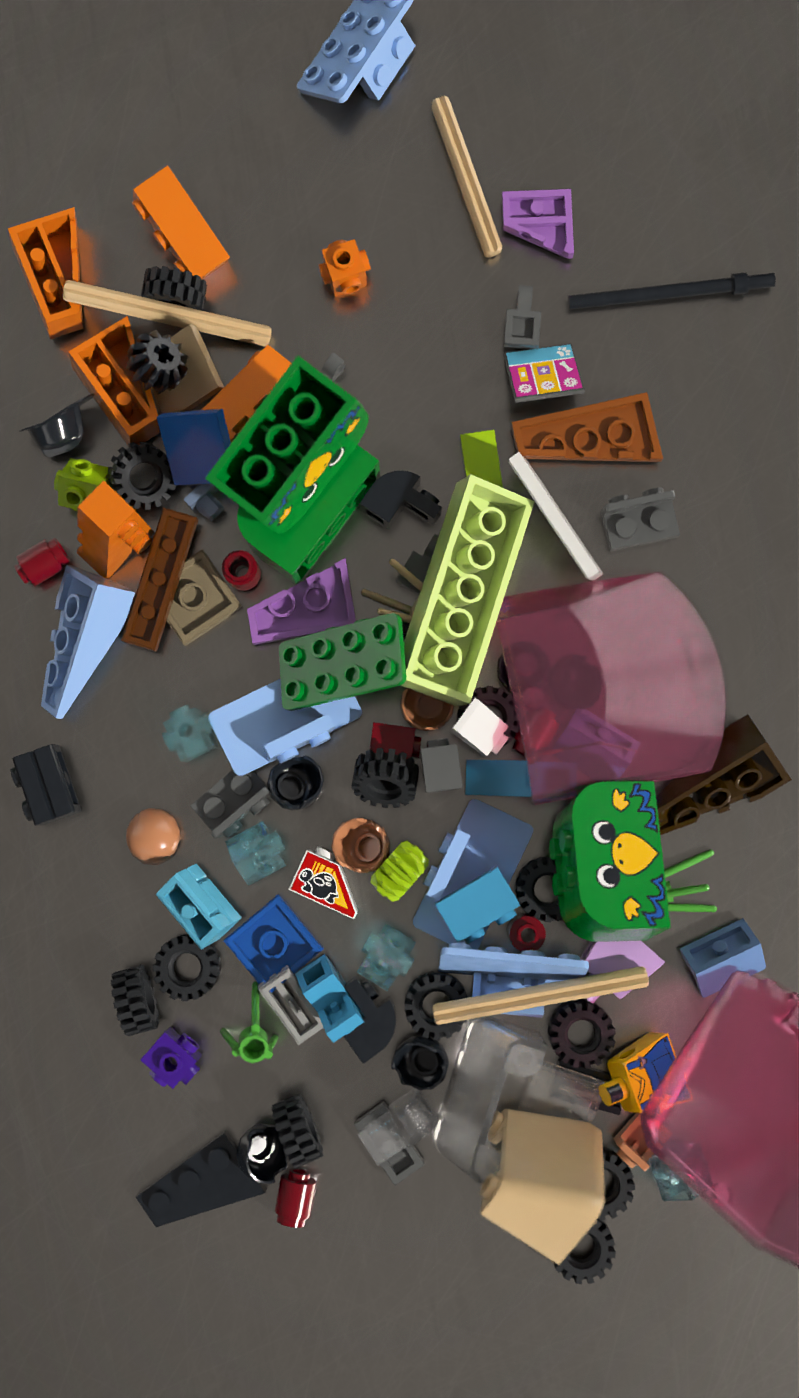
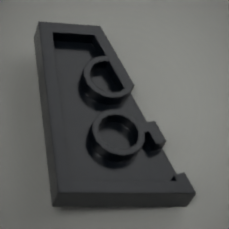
(199, 1184)

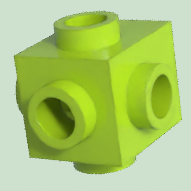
(78, 481)

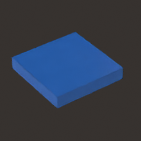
(193, 443)
(272, 941)

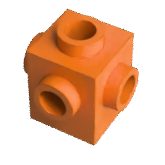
(344, 267)

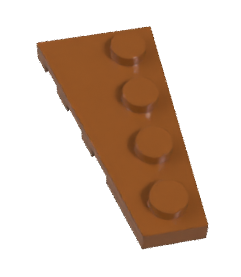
(595, 432)

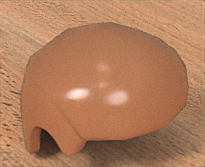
(424, 711)
(153, 836)
(360, 845)

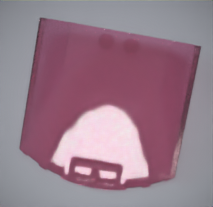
(611, 684)
(732, 1113)

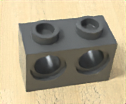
(441, 766)

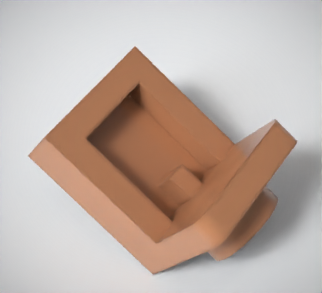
(633, 1145)

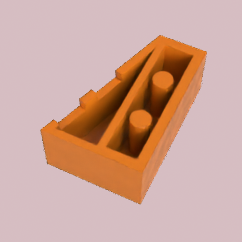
(178, 224)
(49, 257)
(103, 371)
(249, 388)

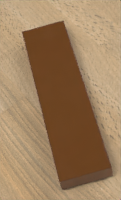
(159, 579)

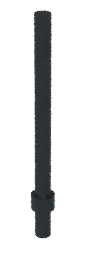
(737, 284)

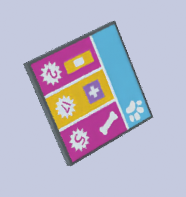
(544, 373)

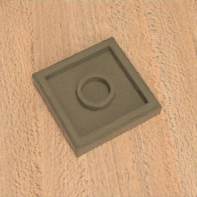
(200, 599)

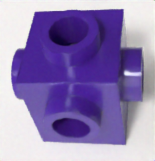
(160, 1060)

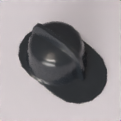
(61, 431)

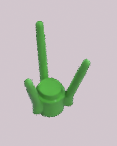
(689, 889)
(253, 1040)

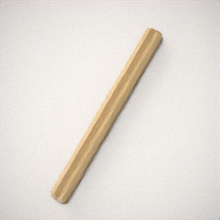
(166, 313)
(540, 995)

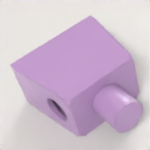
(619, 955)

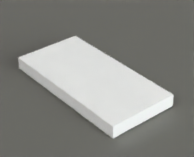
(555, 517)

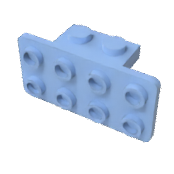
(362, 49)
(260, 730)
(480, 842)
(503, 971)

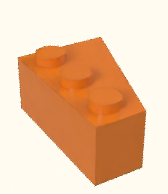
(110, 531)

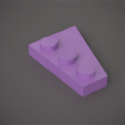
(306, 608)

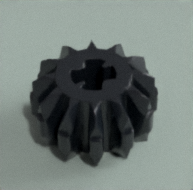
(157, 362)

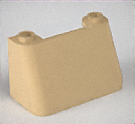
(546, 1180)

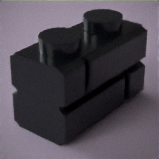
(45, 785)

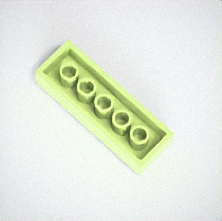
(464, 590)

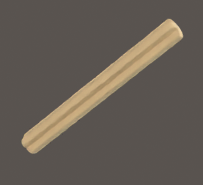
(466, 176)

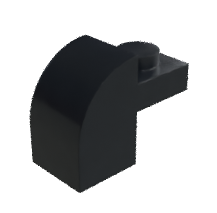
(393, 493)
(378, 1020)

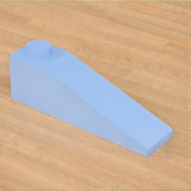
(89, 622)

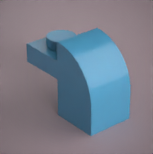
(327, 994)

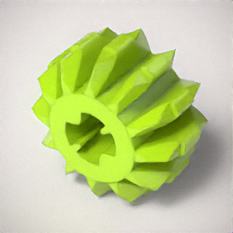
(399, 871)

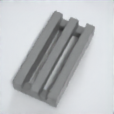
(276, 981)

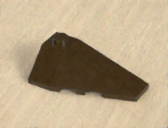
(741, 771)

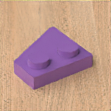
(540, 218)

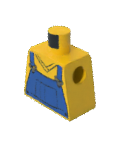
(638, 1072)

